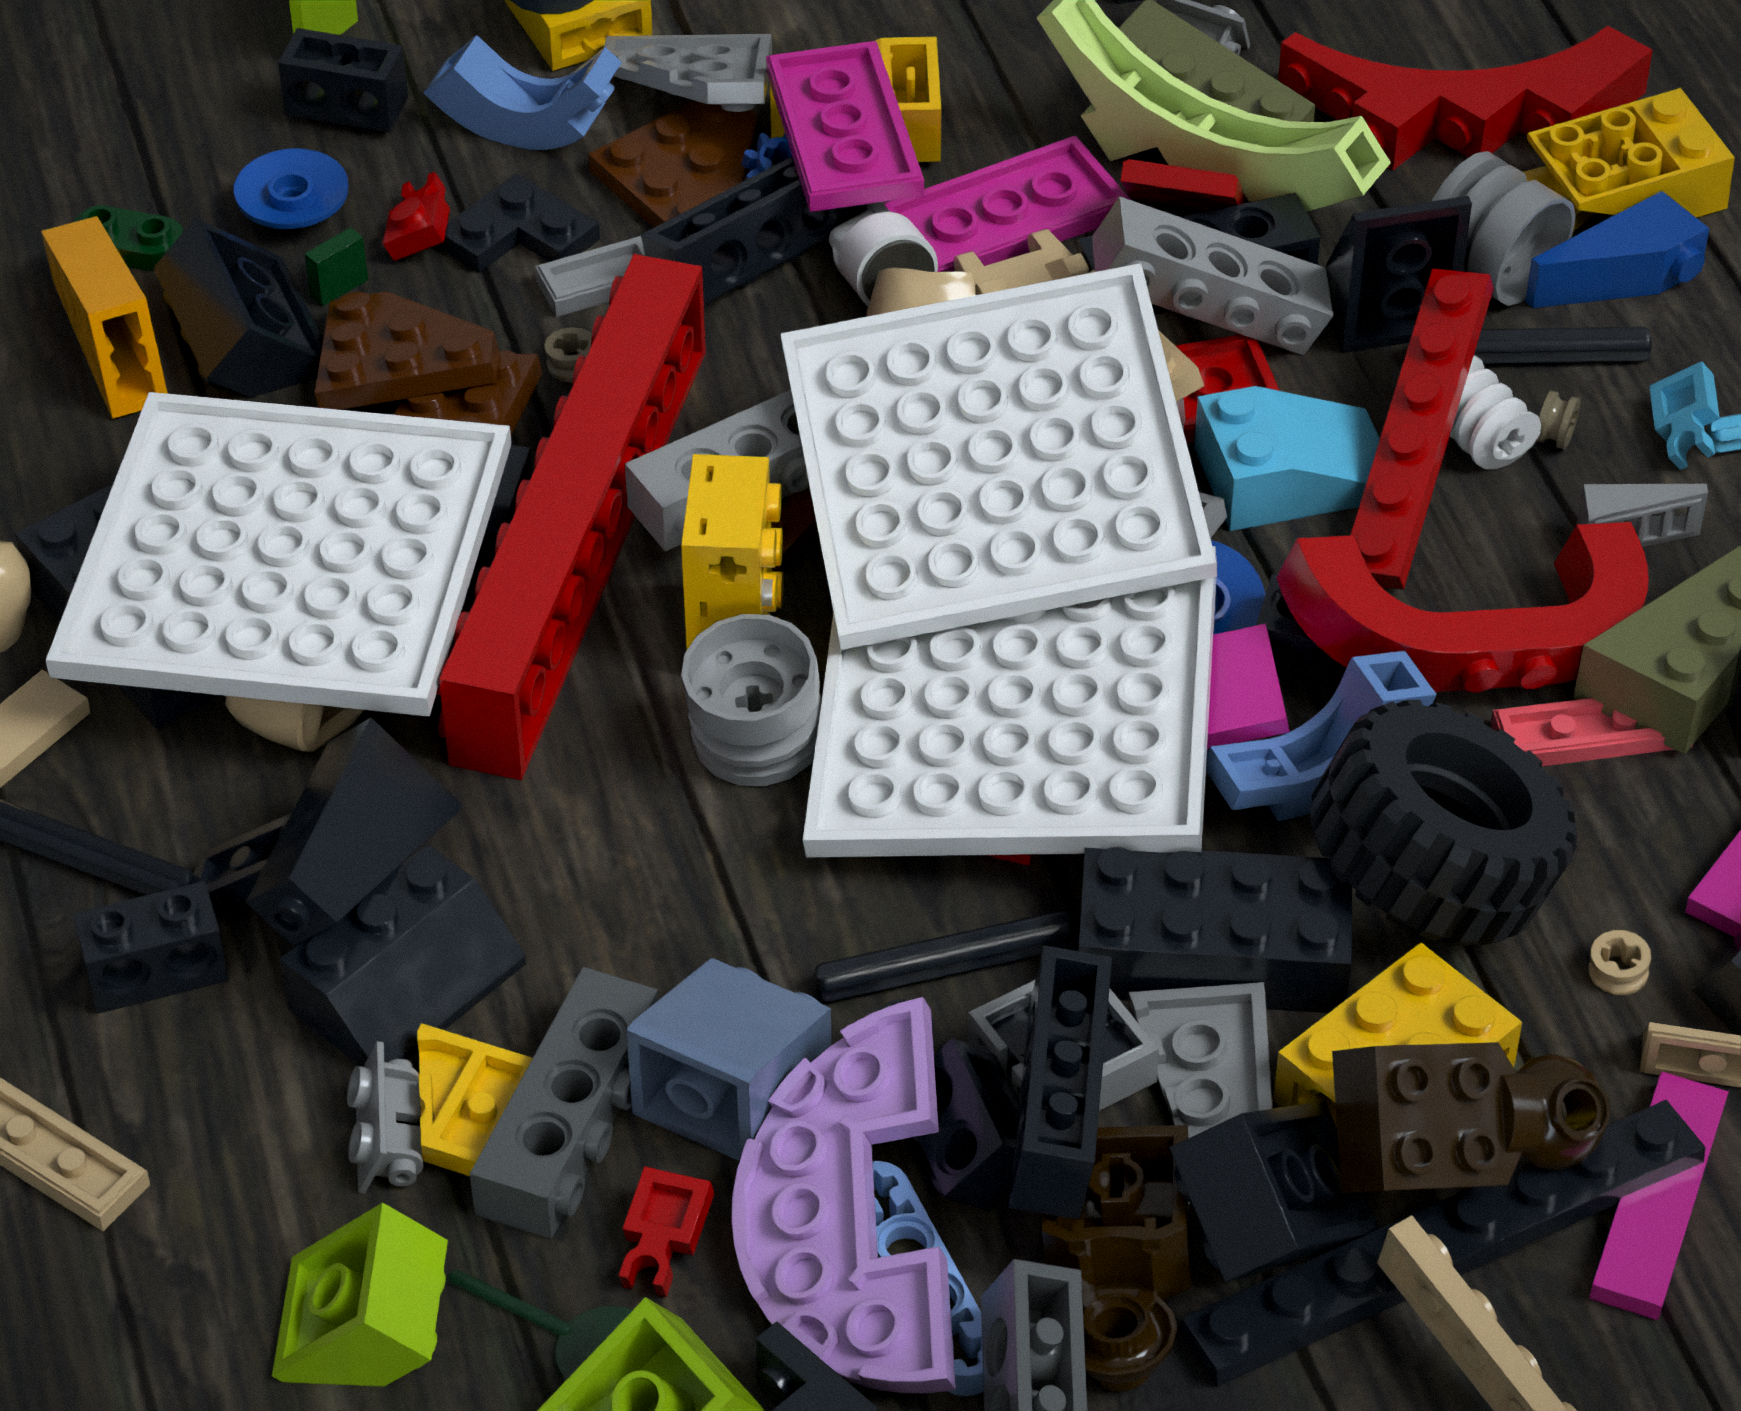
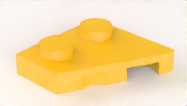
(462, 1095)

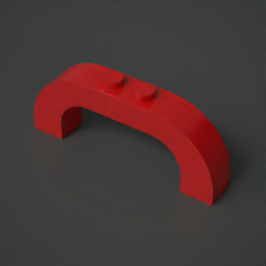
(1468, 650)

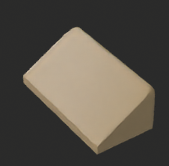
(1692, 1054)

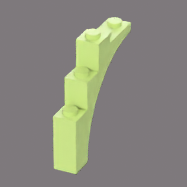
(1146, 107)

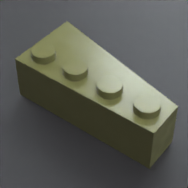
(1211, 66)
(1671, 658)

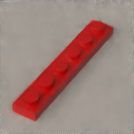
(1420, 422)

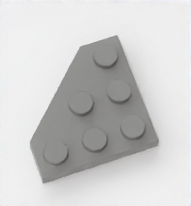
(698, 67)

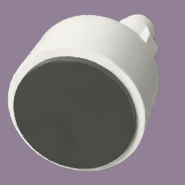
(878, 242)

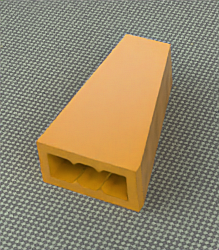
(105, 313)

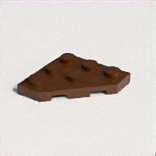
(677, 160)
(397, 350)

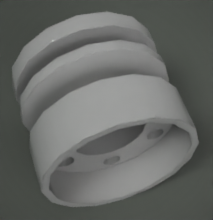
(1508, 221)
(752, 699)

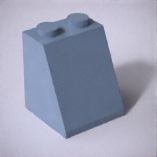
(719, 1052)

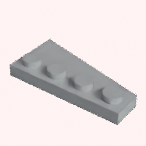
(1209, 1050)

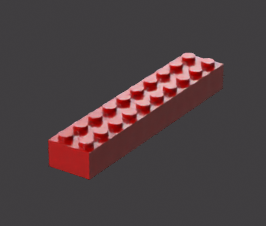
(570, 519)

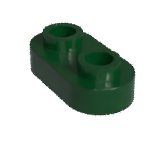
(137, 235)

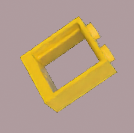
(582, 33)

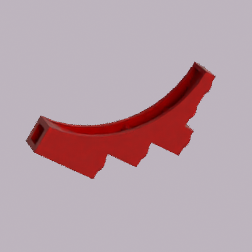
(1466, 107)

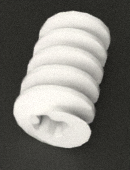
(1491, 421)

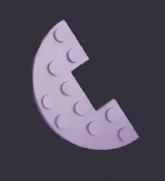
(810, 1209)

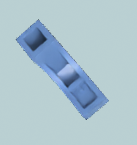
(519, 108)
(1288, 767)

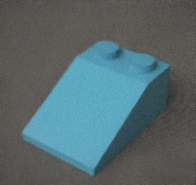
(1282, 454)

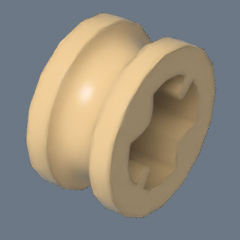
(1632, 951)

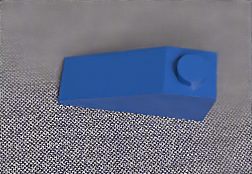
(1622, 257)

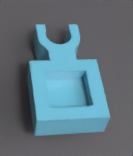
(1682, 409)

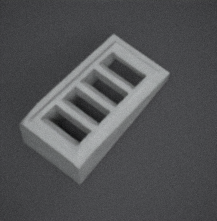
(1639, 501)

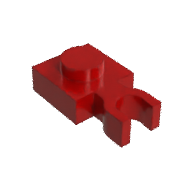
(417, 220)
(663, 1218)

